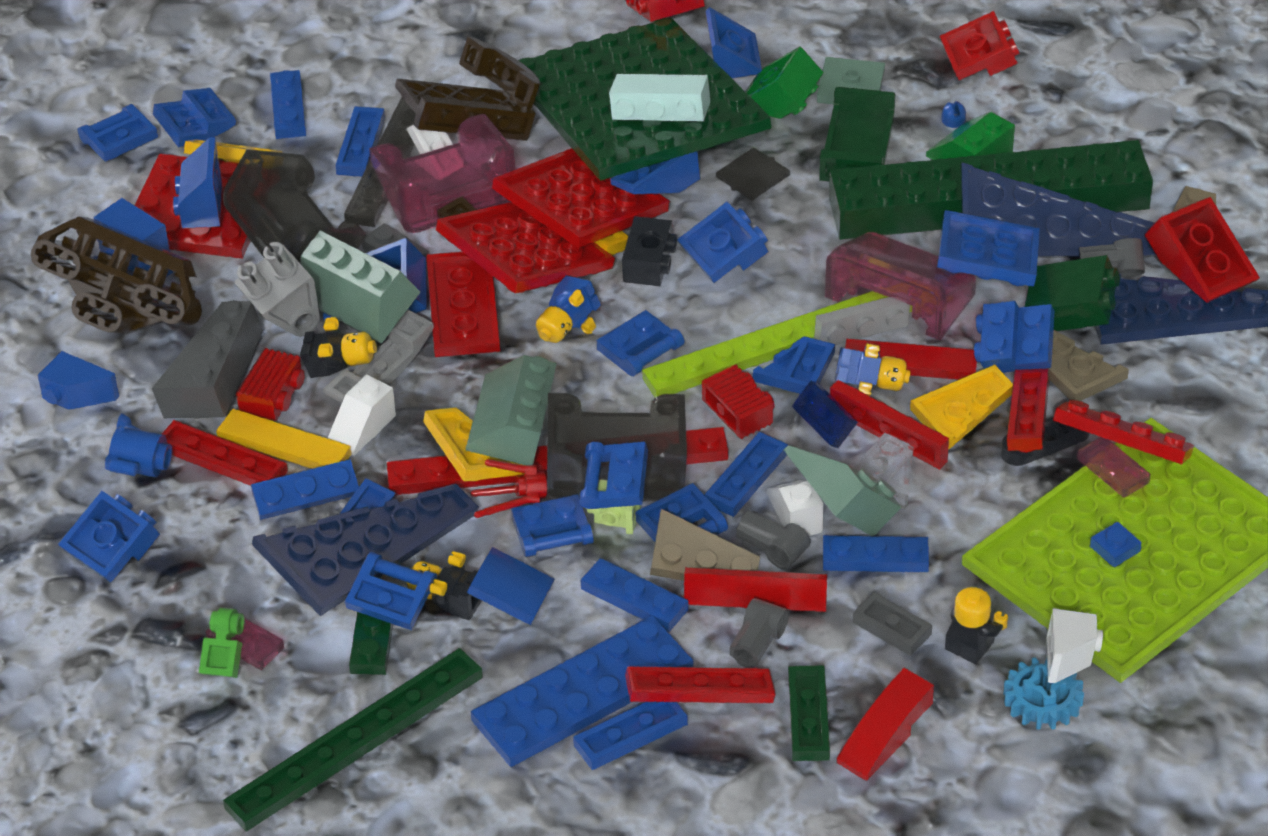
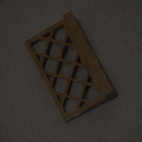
(446, 106)

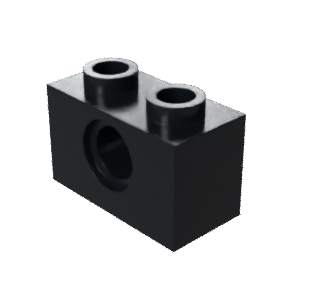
(648, 251)

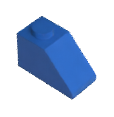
(76, 383)

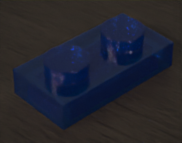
(824, 414)

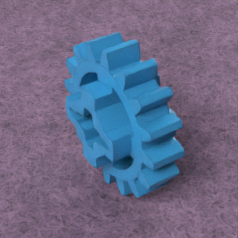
(1039, 700)

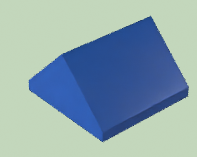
(732, 45)

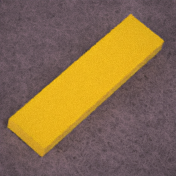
(281, 440)

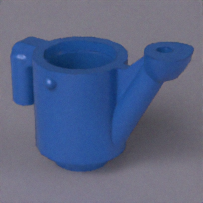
(137, 450)

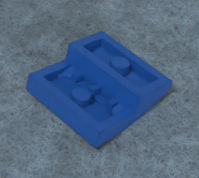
(194, 117)
(510, 585)

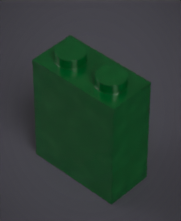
(1077, 290)

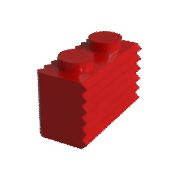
(270, 384)
(738, 401)

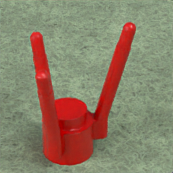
(530, 485)

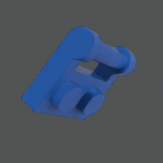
(118, 133)
(634, 337)
(625, 475)
(687, 504)
(551, 525)
(385, 599)

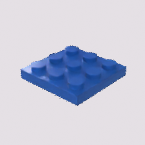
(988, 248)

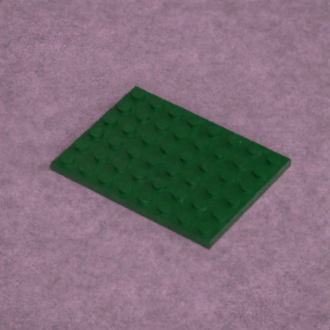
(578, 105)

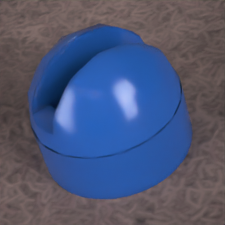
(948, 112)

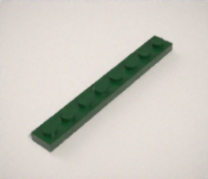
(352, 739)

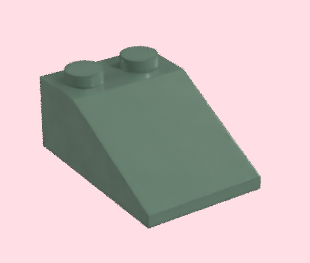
(846, 491)

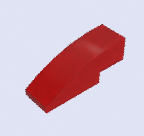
(886, 724)

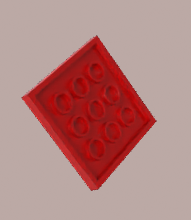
(573, 200)
(157, 201)
(520, 248)

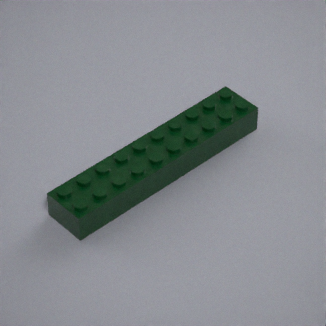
(916, 194)

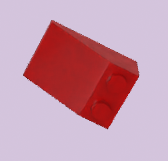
(1202, 250)

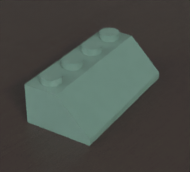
(357, 286)
(512, 410)

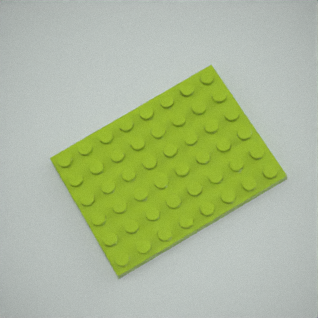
(1198, 548)

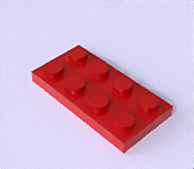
(461, 306)

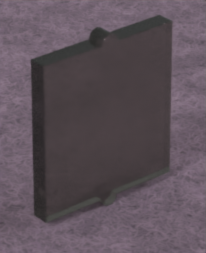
(752, 173)

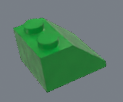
(785, 84)
(976, 137)

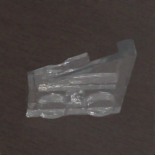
(891, 461)

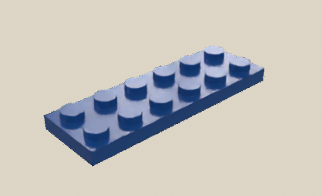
(574, 692)

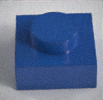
(1115, 544)

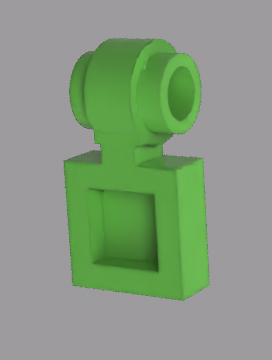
(222, 655)

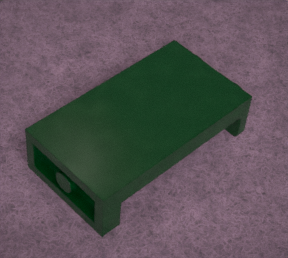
(858, 130)

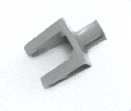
(281, 290)

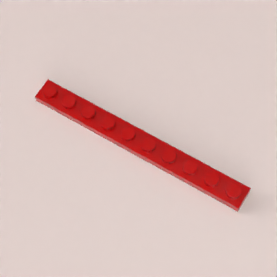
(437, 472)

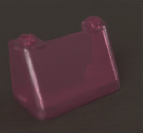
(436, 178)
(902, 274)

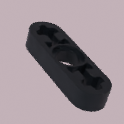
(1064, 437)

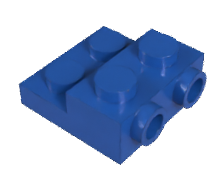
(724, 242)
(1015, 336)
(109, 535)

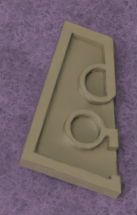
(1081, 373)
(687, 545)

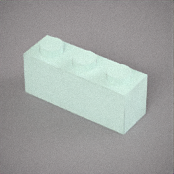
(659, 97)

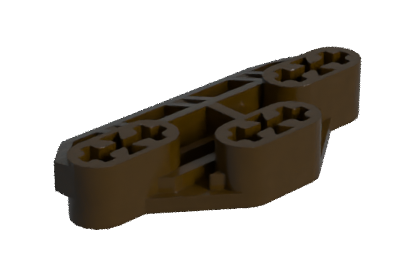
(109, 284)

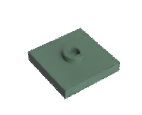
(849, 74)

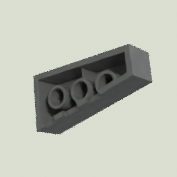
(211, 364)

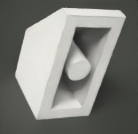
(363, 413)
(798, 504)
(1071, 643)

